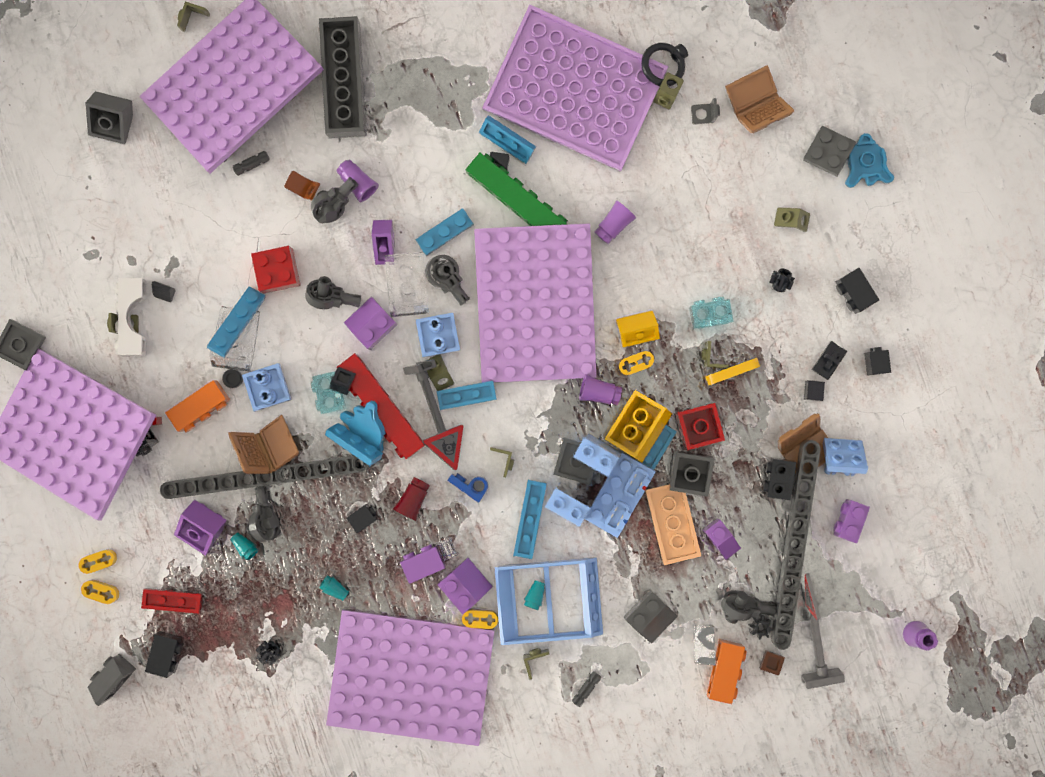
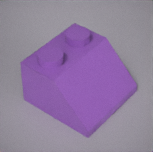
(370, 323)
(199, 527)
(465, 585)

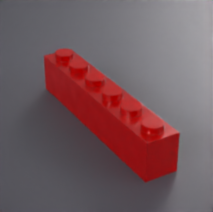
(396, 425)

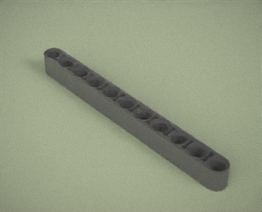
(256, 479)
(798, 553)

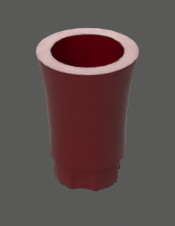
(412, 499)

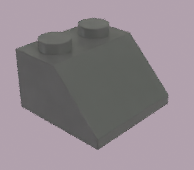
(109, 117)
(691, 473)
(650, 616)
(110, 679)

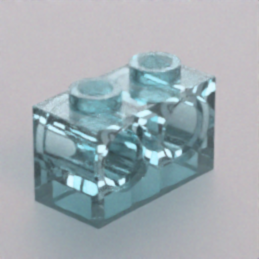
(712, 317)
(322, 395)

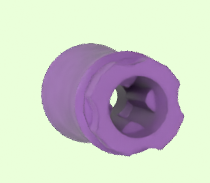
(366, 185)
(614, 222)
(599, 391)
(919, 636)

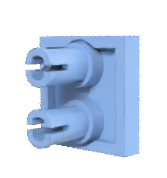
(437, 335)
(266, 387)
(844, 456)

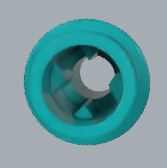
(244, 546)
(333, 588)
(535, 595)

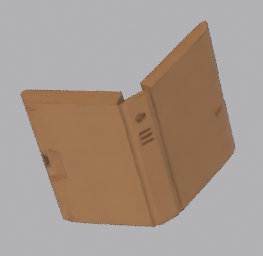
(757, 100)
(809, 430)
(265, 450)

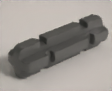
(251, 163)
(586, 689)

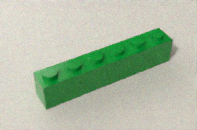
(511, 192)

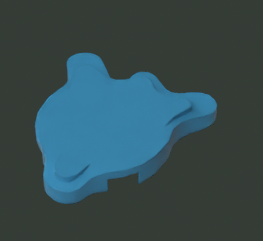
(868, 162)
(366, 424)

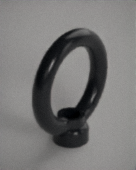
(677, 53)

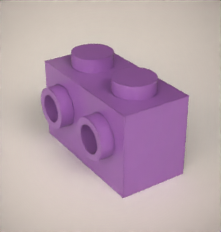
(851, 520)
(422, 564)

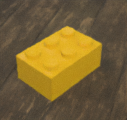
(638, 426)

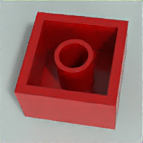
(275, 269)
(700, 426)

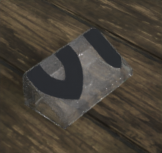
(704, 645)

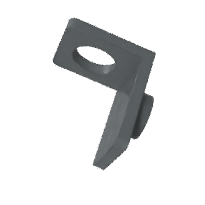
(711, 109)

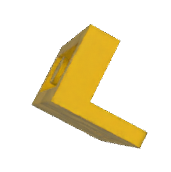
(638, 328)

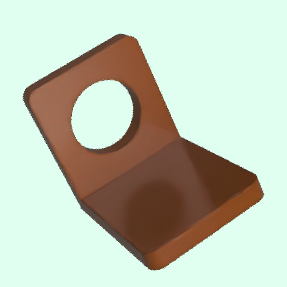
(301, 185)

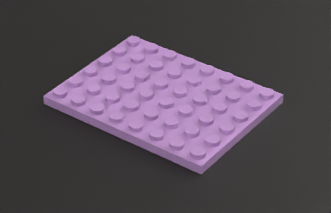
(231, 83)
(574, 88)
(535, 302)
(71, 433)
(410, 677)

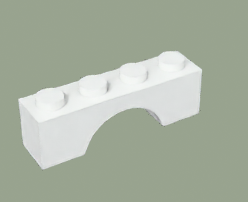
(130, 293)

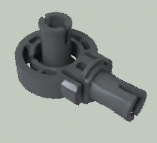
(332, 202)
(447, 276)
(329, 295)
(263, 518)
(736, 601)

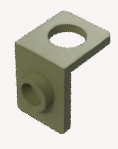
(184, 14)
(666, 96)
(792, 218)
(112, 318)
(706, 357)
(439, 372)
(509, 464)
(534, 653)

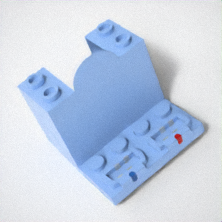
(617, 497)

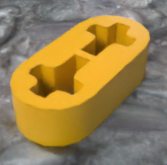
(638, 367)
(96, 557)
(99, 596)
(480, 623)

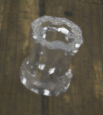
(447, 548)

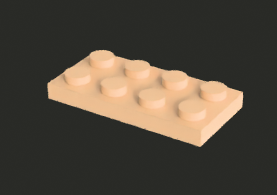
(672, 524)

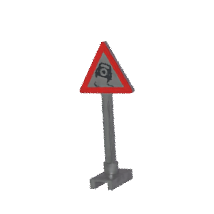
(822, 676)

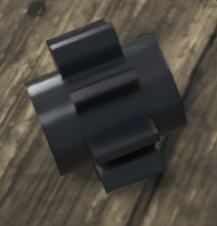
(782, 280)
(766, 628)
(267, 653)

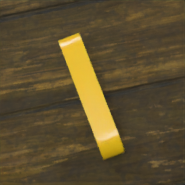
(732, 371)

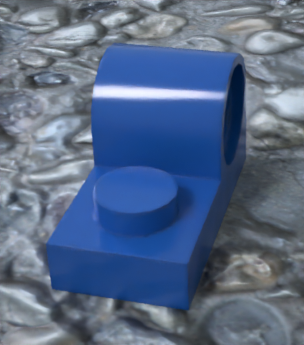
(459, 481)

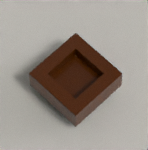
(772, 662)

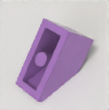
(382, 240)
(721, 538)

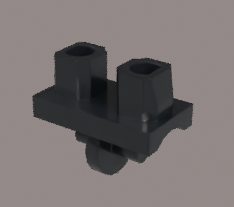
(829, 360)

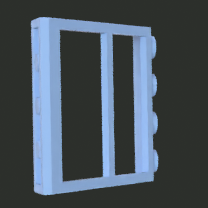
(507, 602)

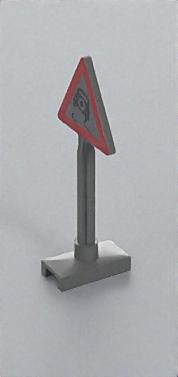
(447, 442)

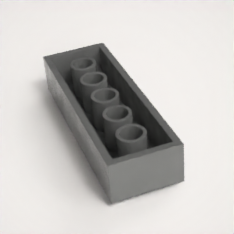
(342, 77)

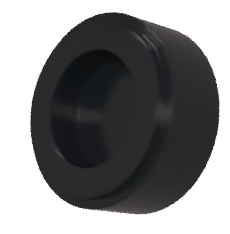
(232, 378)

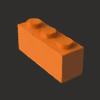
(198, 406)
(726, 671)

